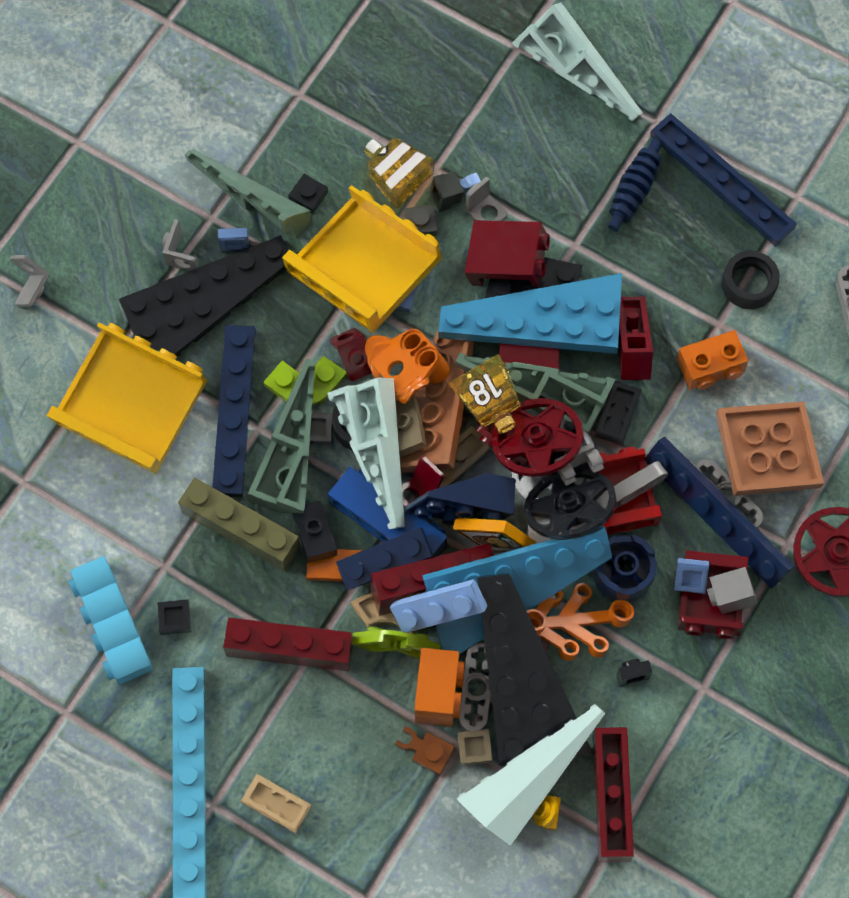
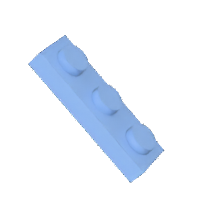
(438, 606)

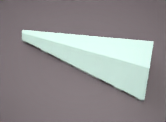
(564, 47)
(372, 423)
(515, 792)

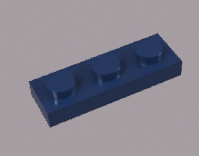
(395, 552)

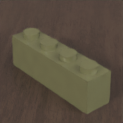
(239, 524)

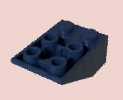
(479, 497)

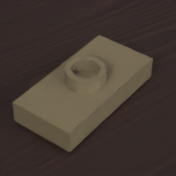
(410, 427)

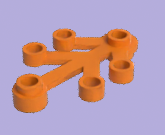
(572, 622)

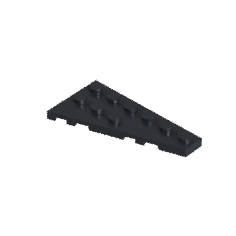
(197, 301)
(522, 681)

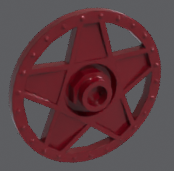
(538, 438)
(829, 554)

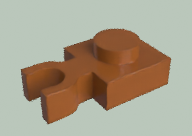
(430, 752)

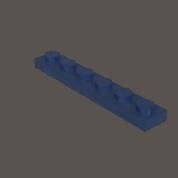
(723, 180)
(234, 410)
(720, 513)

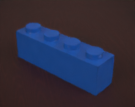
(357, 501)

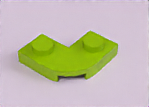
(326, 379)
(382, 640)

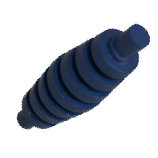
(635, 185)

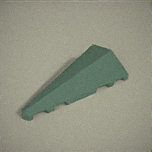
(279, 210)
(578, 391)
(284, 469)

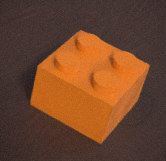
(436, 687)

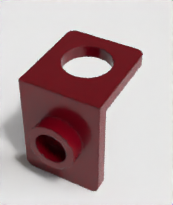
(352, 353)
(425, 479)

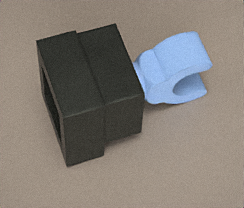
(448, 190)

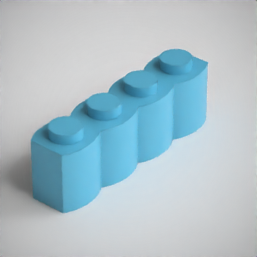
(111, 620)

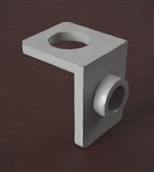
(479, 198)
(169, 247)
(34, 285)

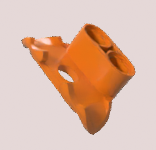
(419, 356)

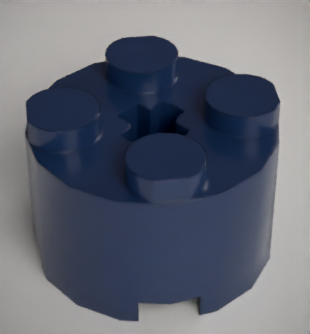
(626, 585)

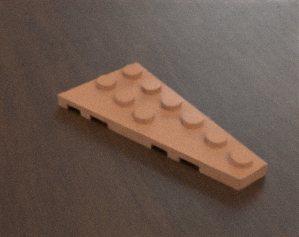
(440, 411)

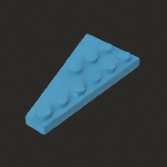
(560, 316)
(535, 571)

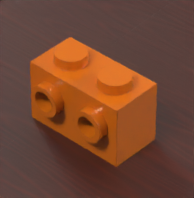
(712, 360)

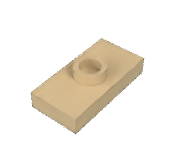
(276, 803)

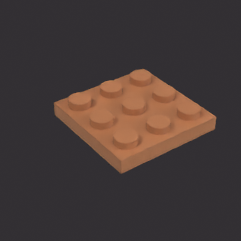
(769, 448)

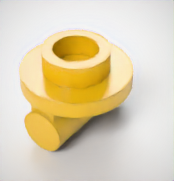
(548, 813)

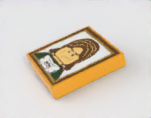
(499, 533)

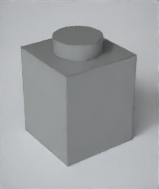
(732, 591)

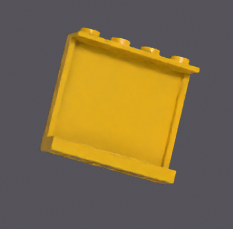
(365, 260)
(130, 398)

